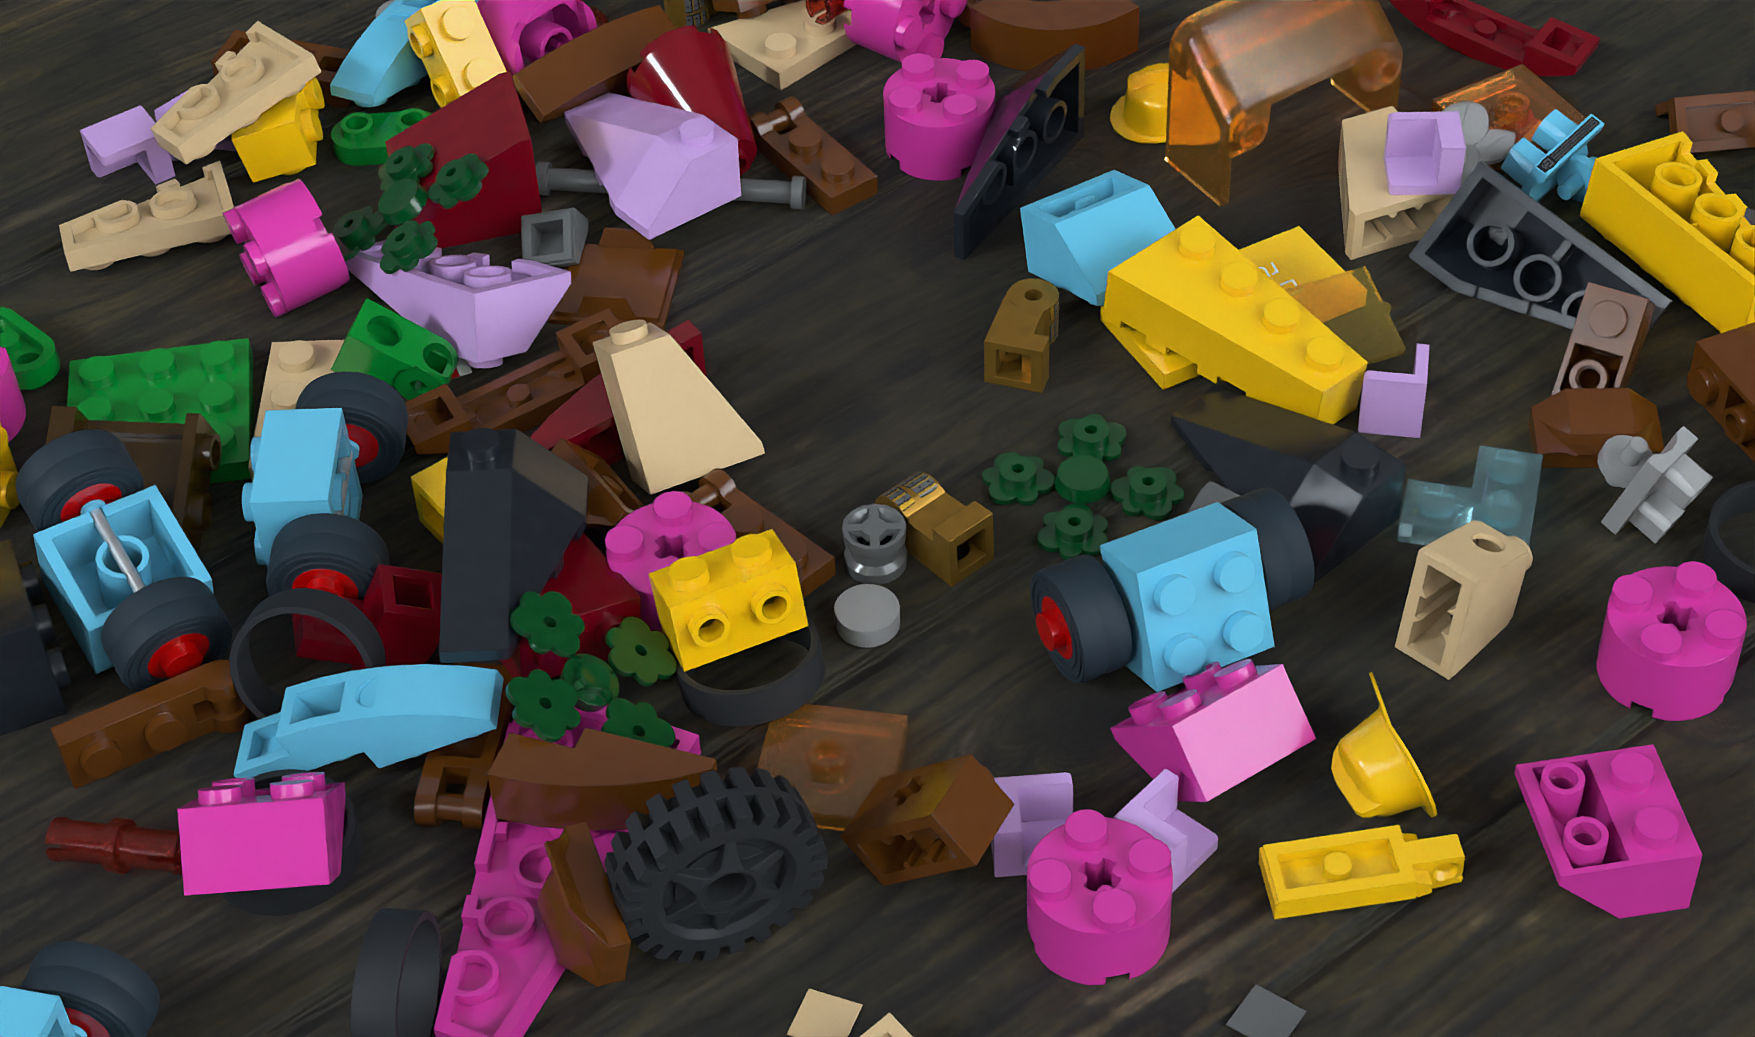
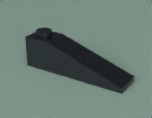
(1023, 142)
(1520, 254)
(1328, 474)
(504, 535)

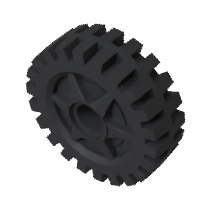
(715, 864)

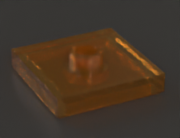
(1514, 102)
(834, 757)

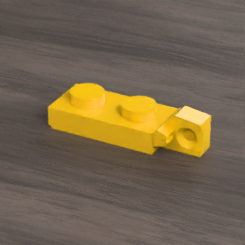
(1356, 869)

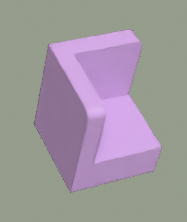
(125, 141)
(1424, 153)
(1395, 401)
(1039, 807)
(1158, 814)

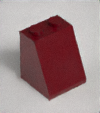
(494, 128)

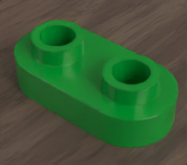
(362, 136)
(29, 350)

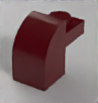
(402, 608)

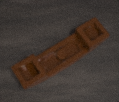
(516, 399)

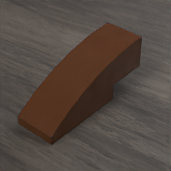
(590, 64)
(591, 783)

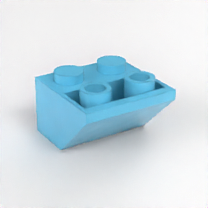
(1090, 230)

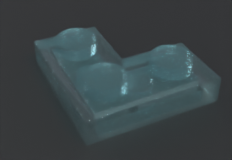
(1500, 497)

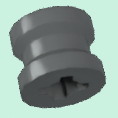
(875, 544)

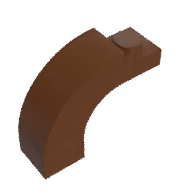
(1030, 32)

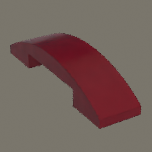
(1499, 40)

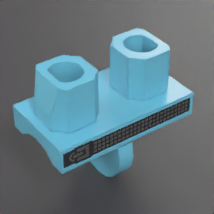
(1564, 163)

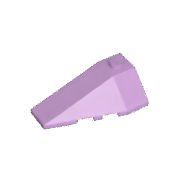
(656, 160)
(467, 302)

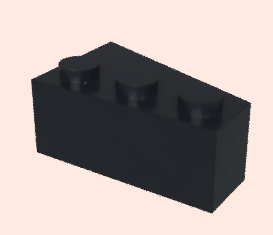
(27, 669)

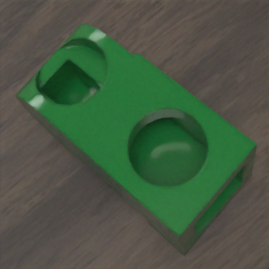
(396, 352)

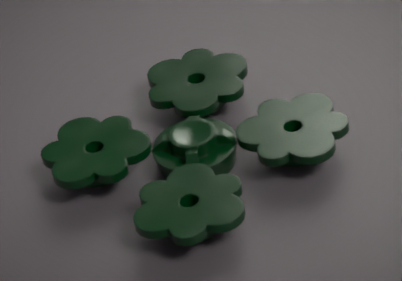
(403, 202)
(1082, 481)
(586, 679)

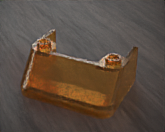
(1253, 53)

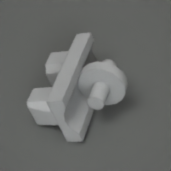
(1654, 483)

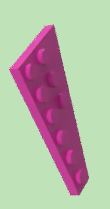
(504, 950)

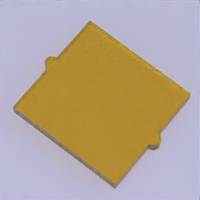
(1354, 312)

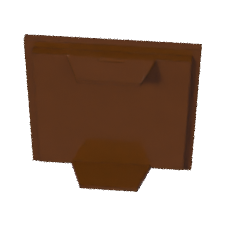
(621, 275)

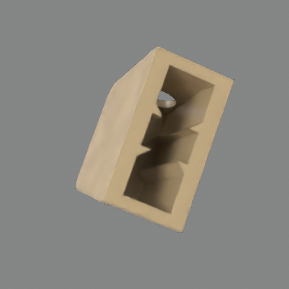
(1466, 575)

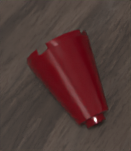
(698, 76)

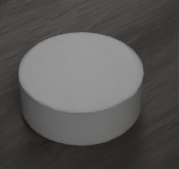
(867, 615)

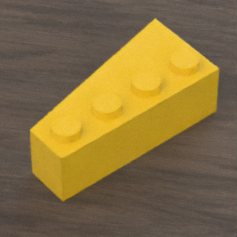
(1677, 226)
(1234, 323)

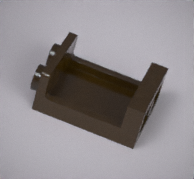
(167, 455)

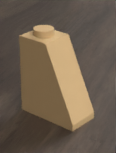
(1370, 214)
(668, 410)

